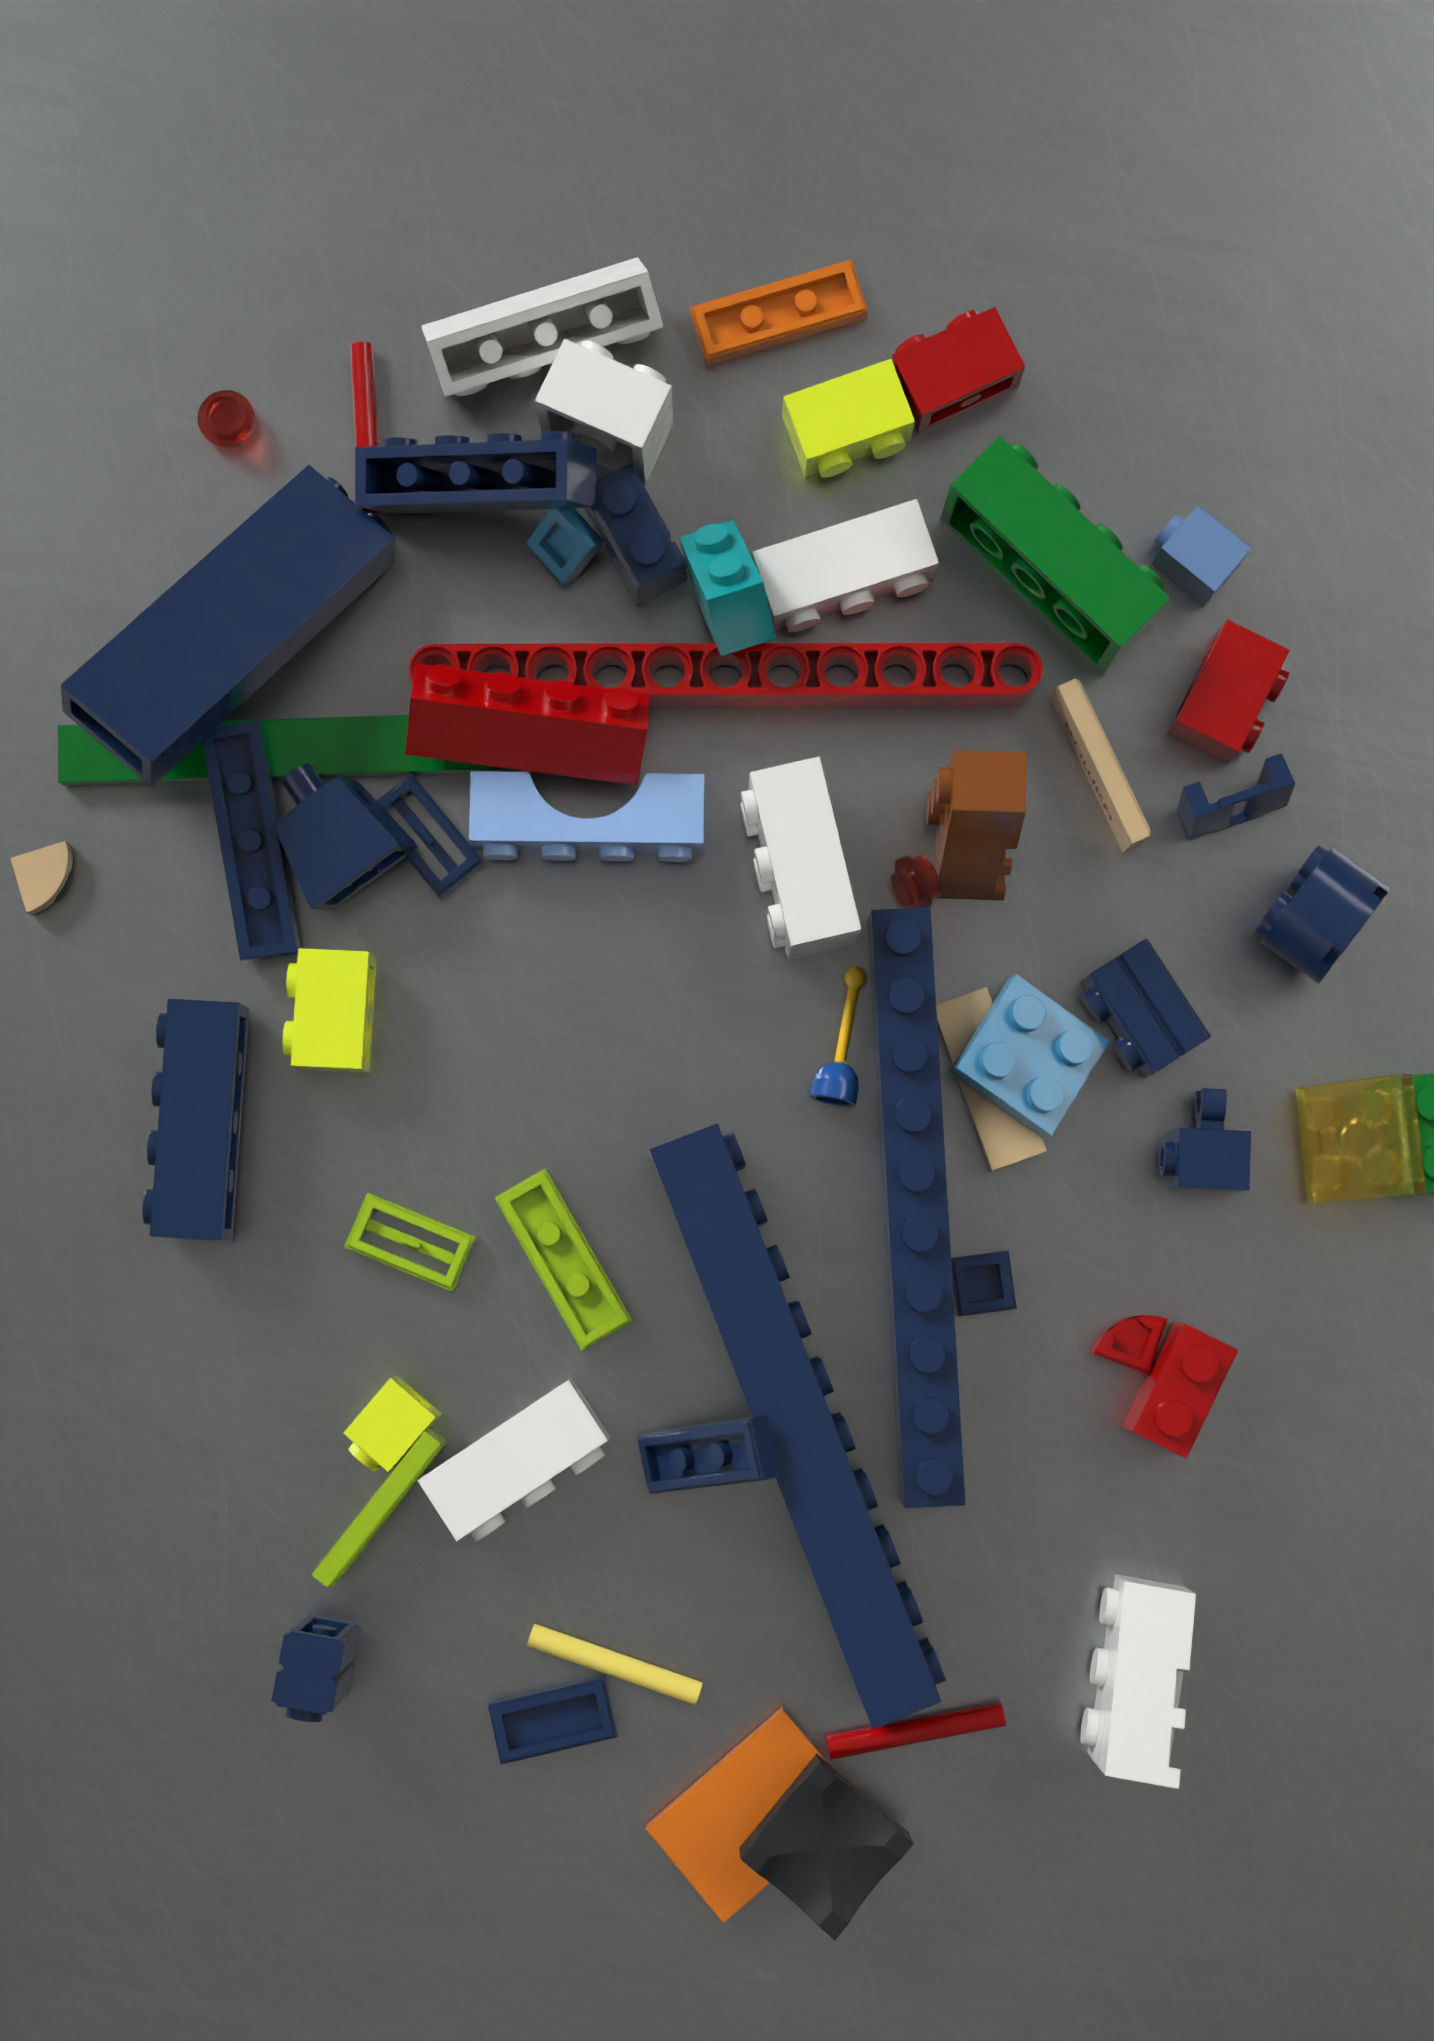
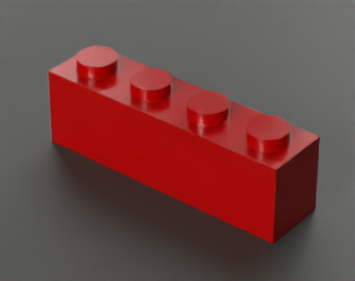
(527, 724)

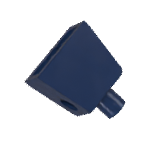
(337, 837)

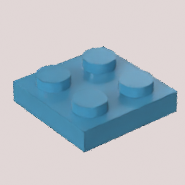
(1029, 1056)

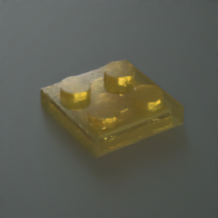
(1360, 1139)

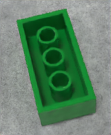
(1053, 554)

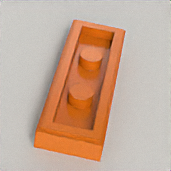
(778, 312)

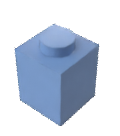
(1198, 554)

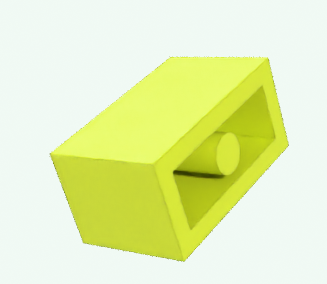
(848, 419)
(331, 1010)

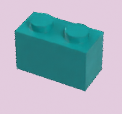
(727, 587)

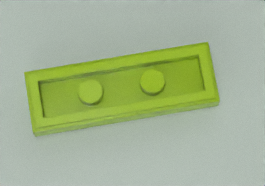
(563, 1259)
(380, 1508)

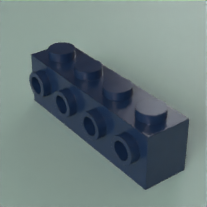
(476, 475)
(197, 1120)

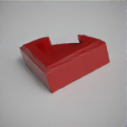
(1132, 1342)

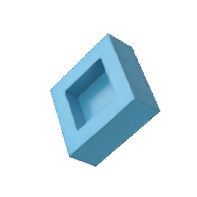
(565, 543)

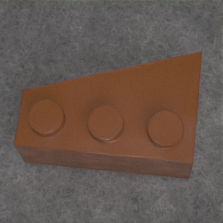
(977, 816)

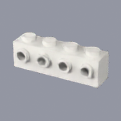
(528, 329)

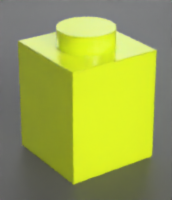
(390, 1425)

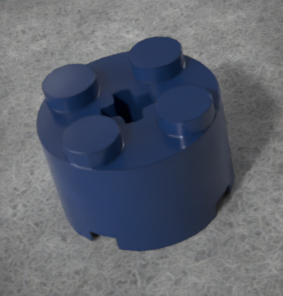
(1324, 914)

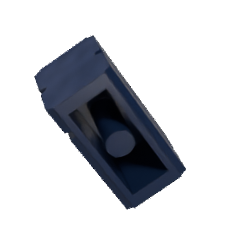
(636, 536)
(1143, 1010)
(315, 1667)

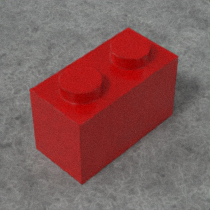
(957, 367)
(1229, 693)
(1179, 1388)

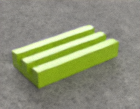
(456, 1260)

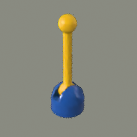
(837, 1081)

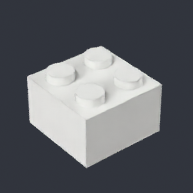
(607, 406)

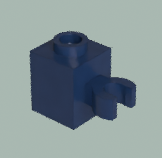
(1207, 1155)

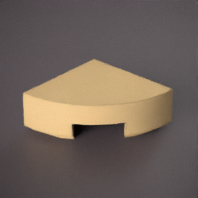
(42, 875)

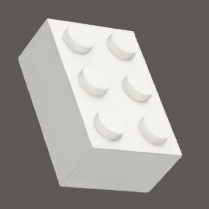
(800, 859)

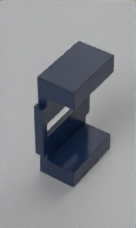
(1271, 794)

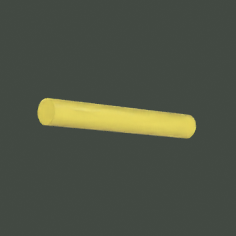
(614, 1664)

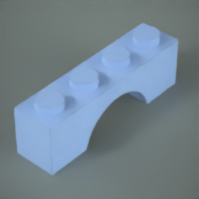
(513, 817)

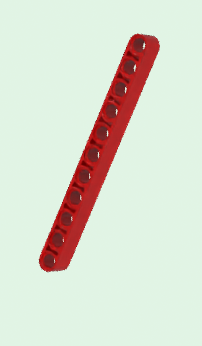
(755, 662)

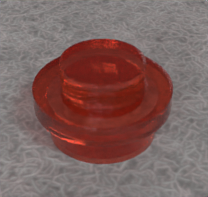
(226, 418)
(916, 881)

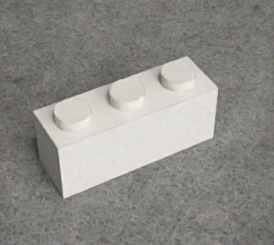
(847, 566)
(516, 1462)

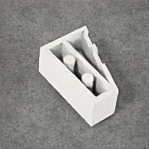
(1139, 1680)

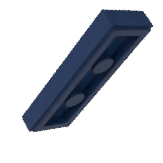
(708, 1455)

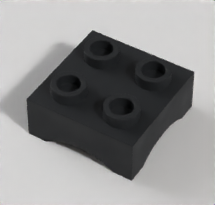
(825, 1846)

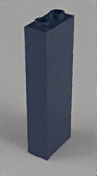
(228, 625)

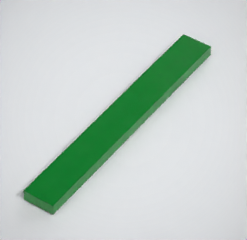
(331, 744)

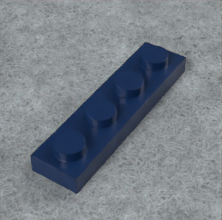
(248, 840)

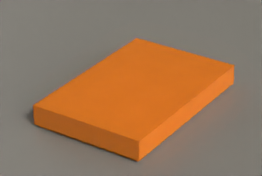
(723, 1808)

